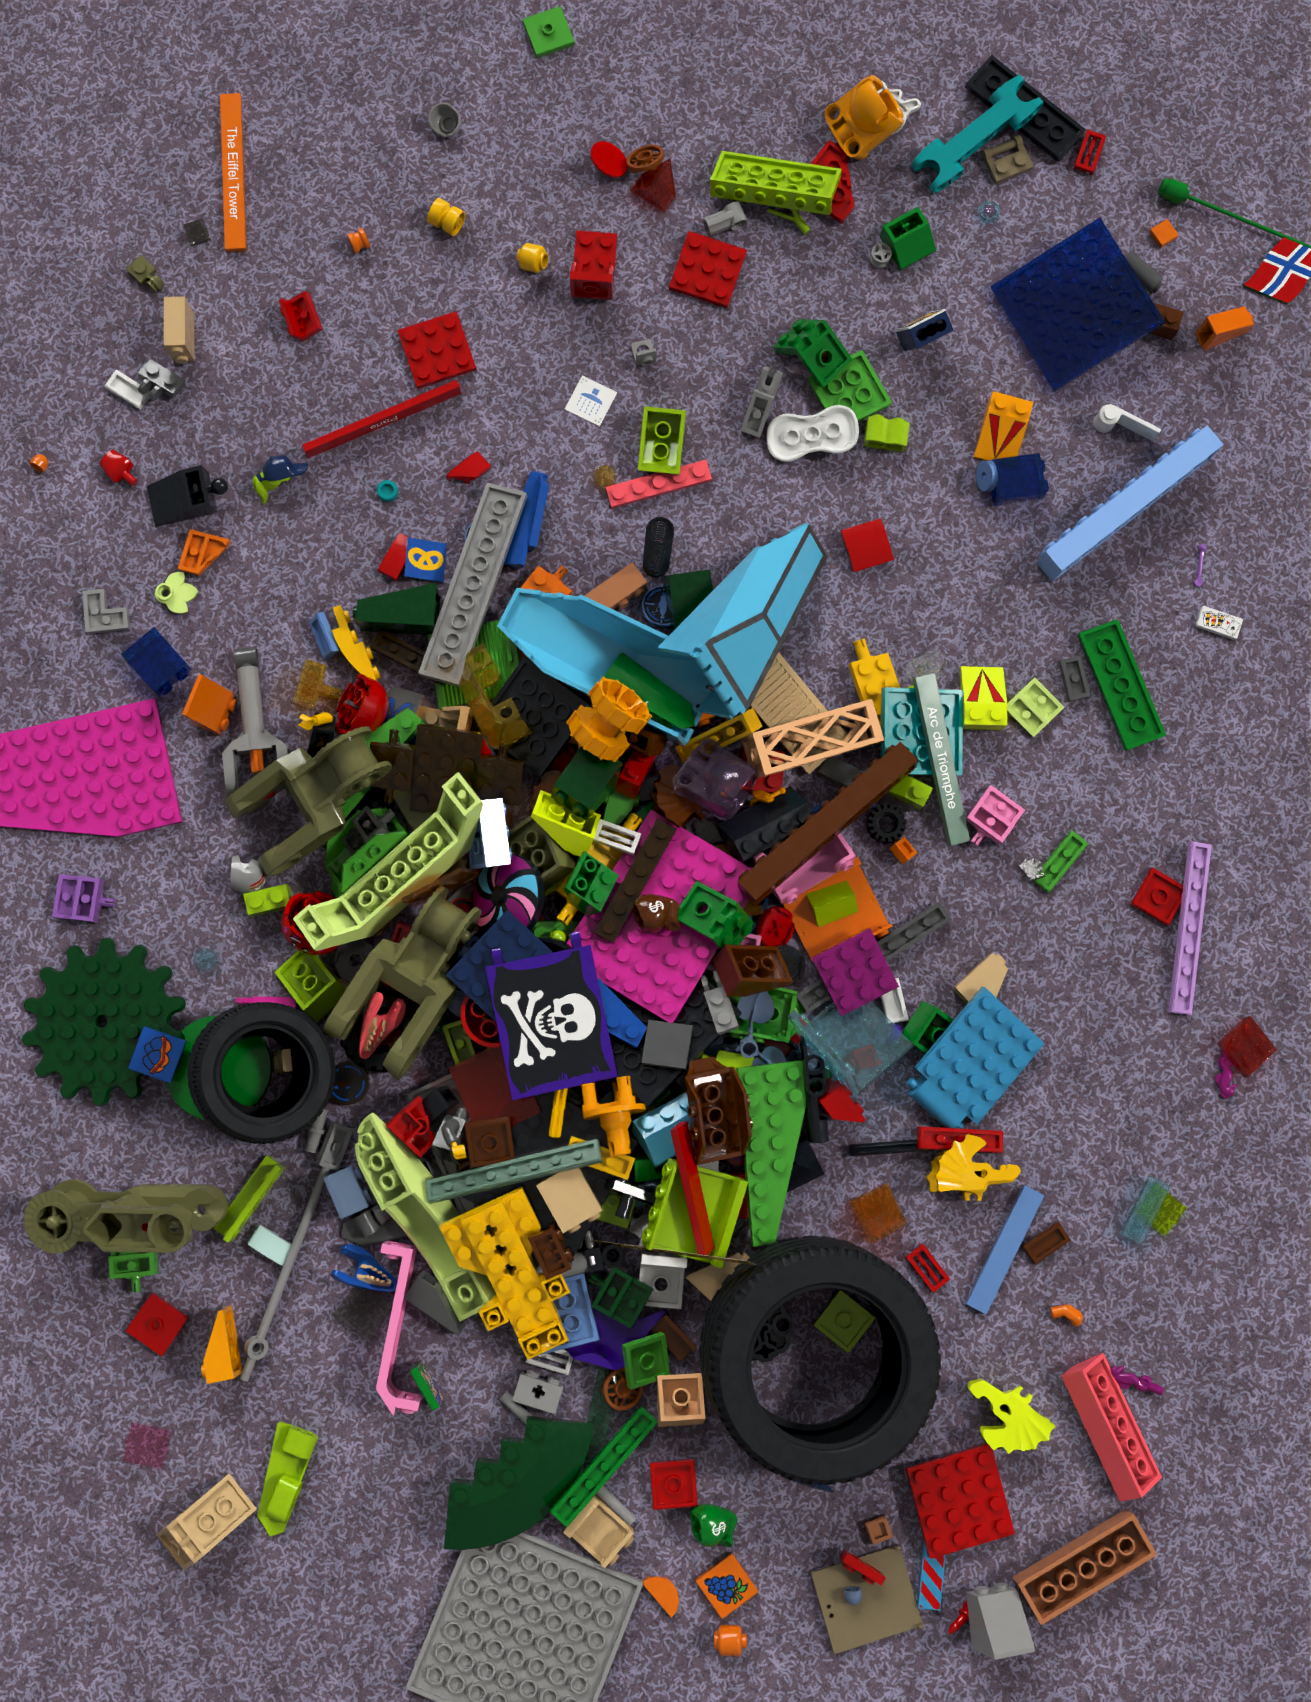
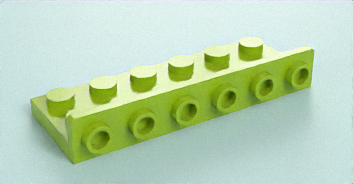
(774, 182)

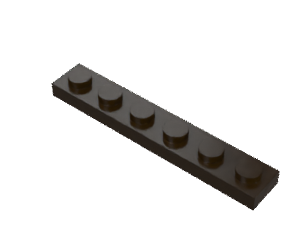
(635, 881)

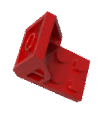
(593, 265)

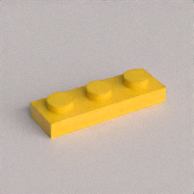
(617, 1166)

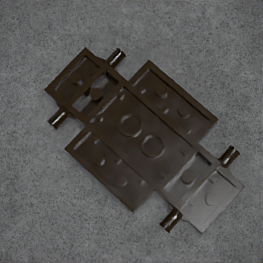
(437, 758)

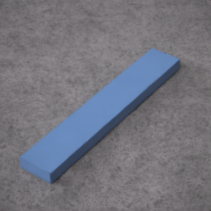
(1004, 1249)

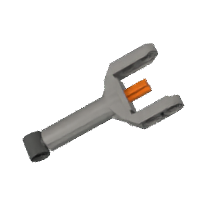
(254, 738)

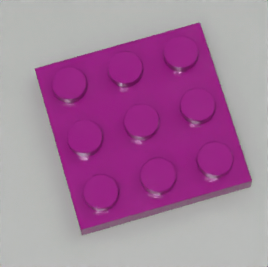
(855, 972)

